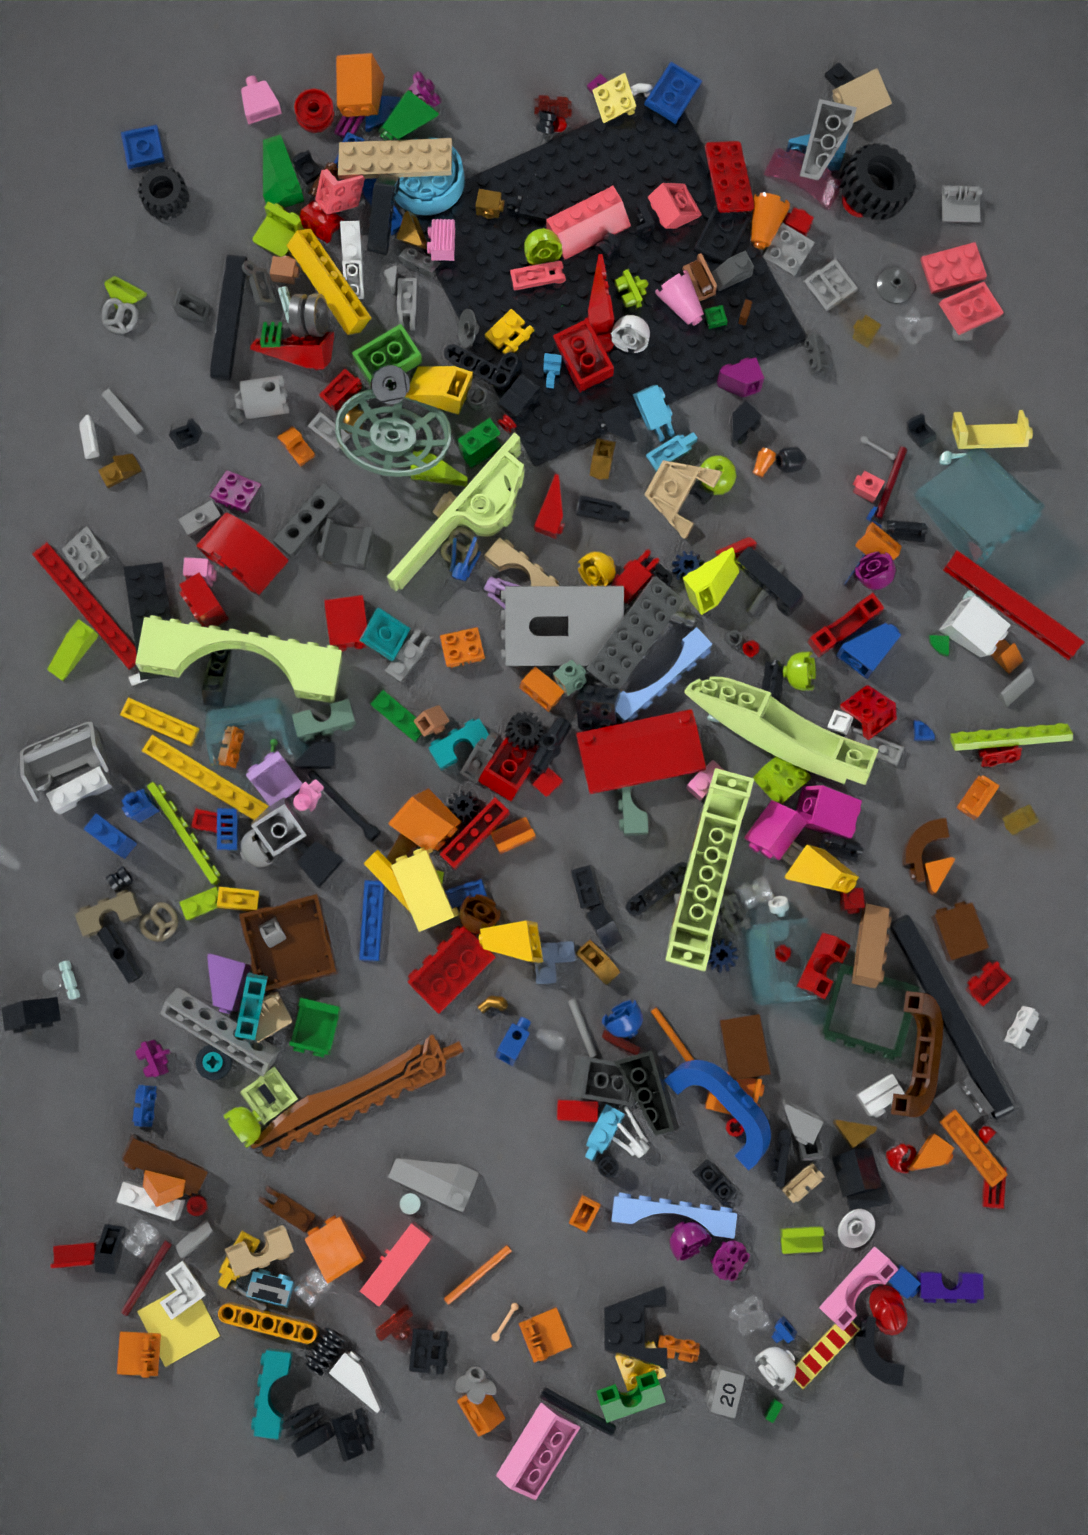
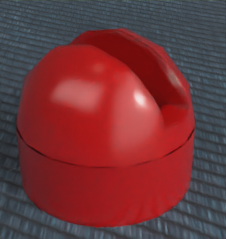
(560, 124)
(751, 651)
(783, 953)
(986, 1134)

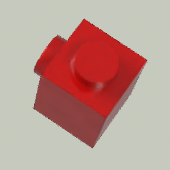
(799, 220)
(852, 901)

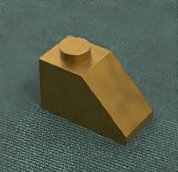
(602, 459)
(598, 962)

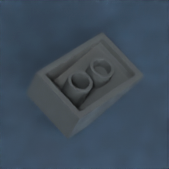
(599, 1081)

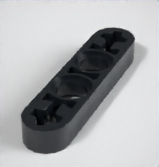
(657, 887)

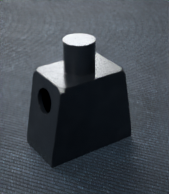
(317, 861)

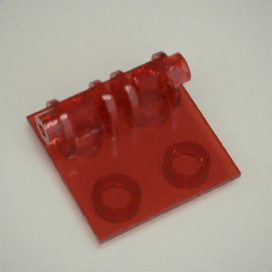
(545, 101)

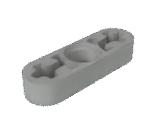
(122, 412)

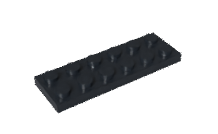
(146, 597)

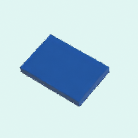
(673, 92)

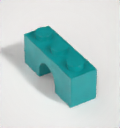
(443, 749)
(251, 1006)

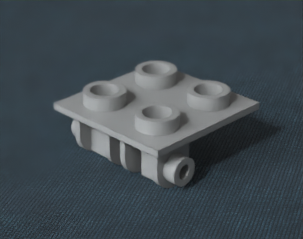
(961, 203)
(789, 249)
(85, 553)

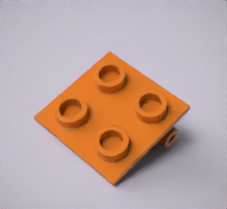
(462, 647)
(545, 1335)
(139, 1354)

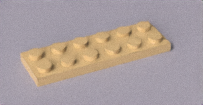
(395, 158)

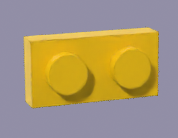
(237, 899)

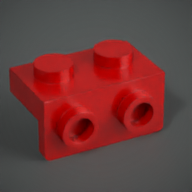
(319, 222)
(341, 390)
(987, 983)

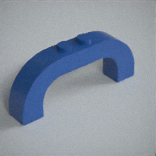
(733, 1099)

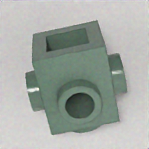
(570, 677)

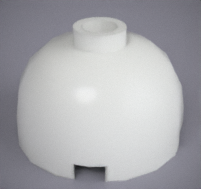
(631, 333)
(777, 1366)

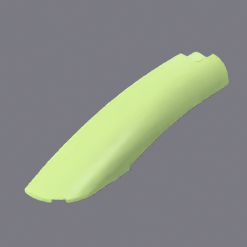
(781, 731)

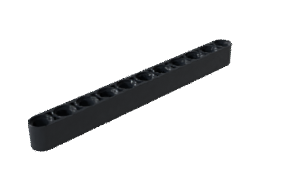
(953, 1018)

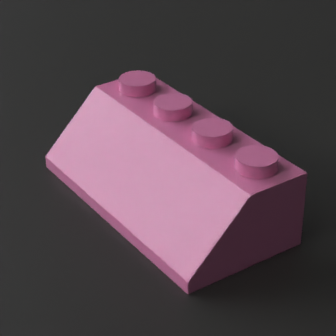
(537, 1451)

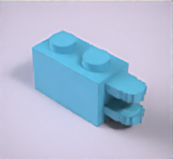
(654, 410)

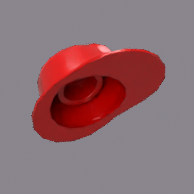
(888, 1309)

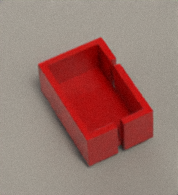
(202, 601)

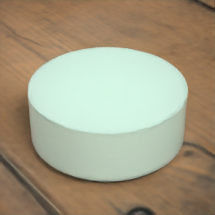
(410, 1203)

